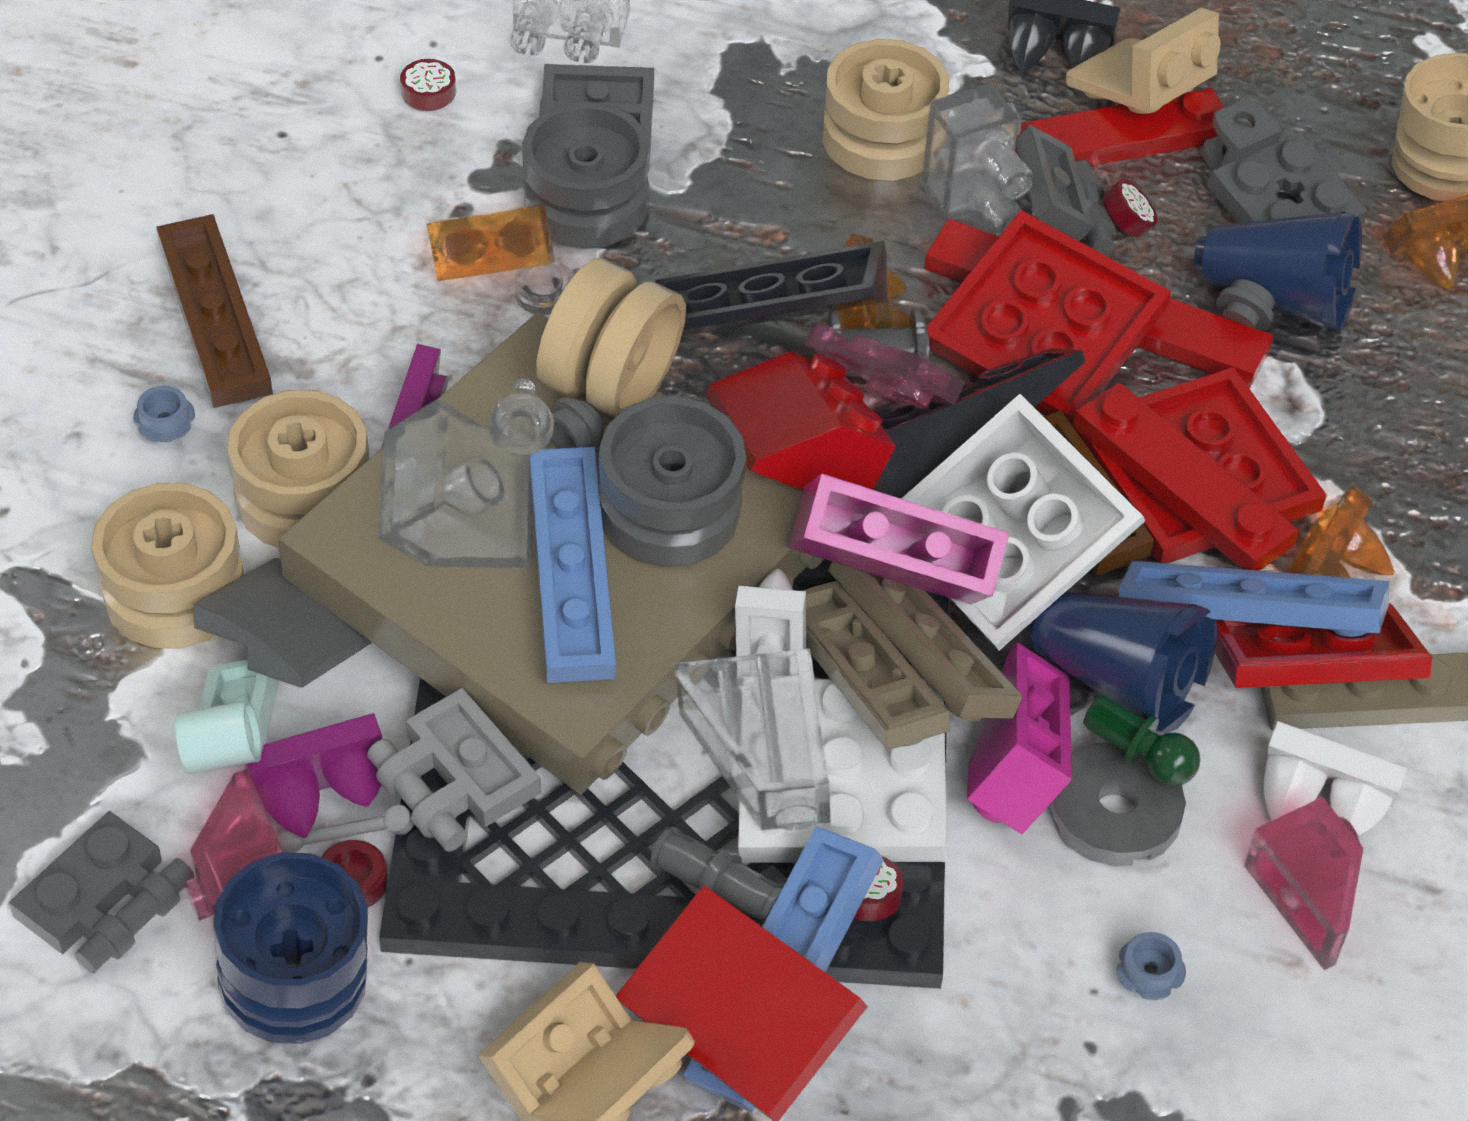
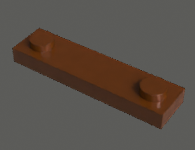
(214, 311)

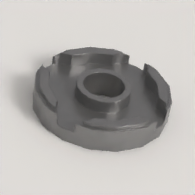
(1111, 836)

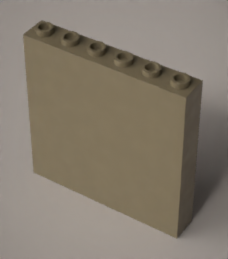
(486, 623)

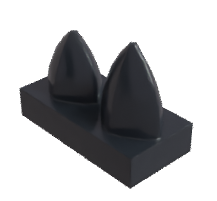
(1080, 24)

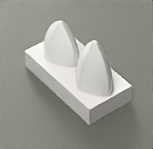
(770, 617)
(1304, 762)

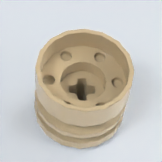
(1433, 128)

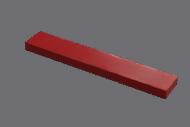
(1179, 333)

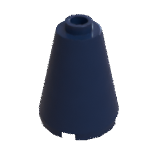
(1297, 259)
(1130, 650)

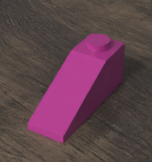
(1025, 759)

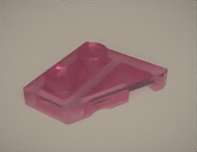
(889, 370)

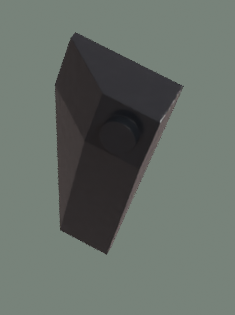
(932, 434)

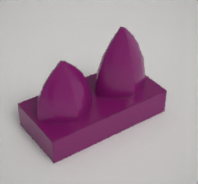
(303, 764)

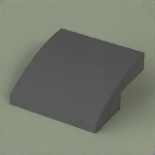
(622, 87)
(281, 626)

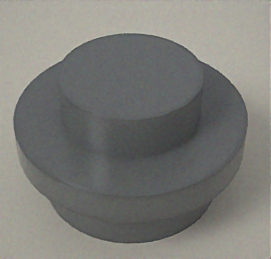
(1247, 304)
(576, 424)

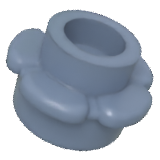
(163, 414)
(1154, 951)

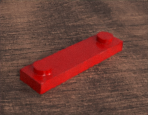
(1121, 134)
(1185, 478)

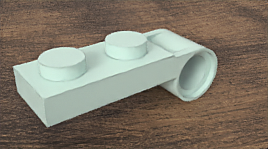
(229, 721)

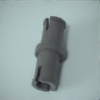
(716, 870)

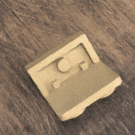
(1153, 69)
(582, 1054)

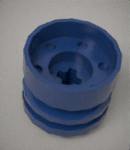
(286, 914)

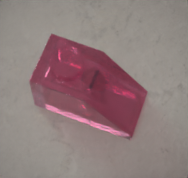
(228, 842)
(1310, 874)

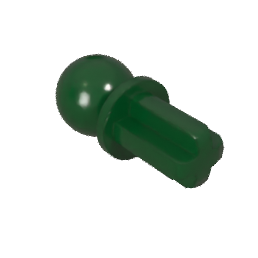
(1170, 758)

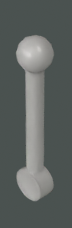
(395, 819)

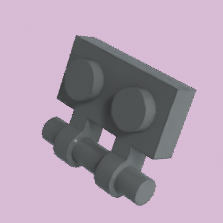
(1065, 190)
(89, 880)

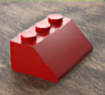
(804, 421)

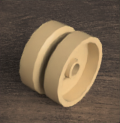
(881, 107)
(610, 338)
(291, 456)
(162, 555)

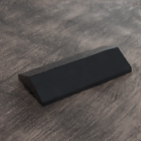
(782, 288)

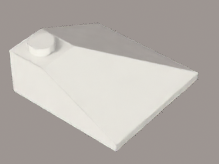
(1048, 499)

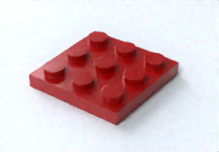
(1042, 294)
(1239, 435)

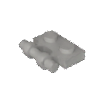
(469, 754)

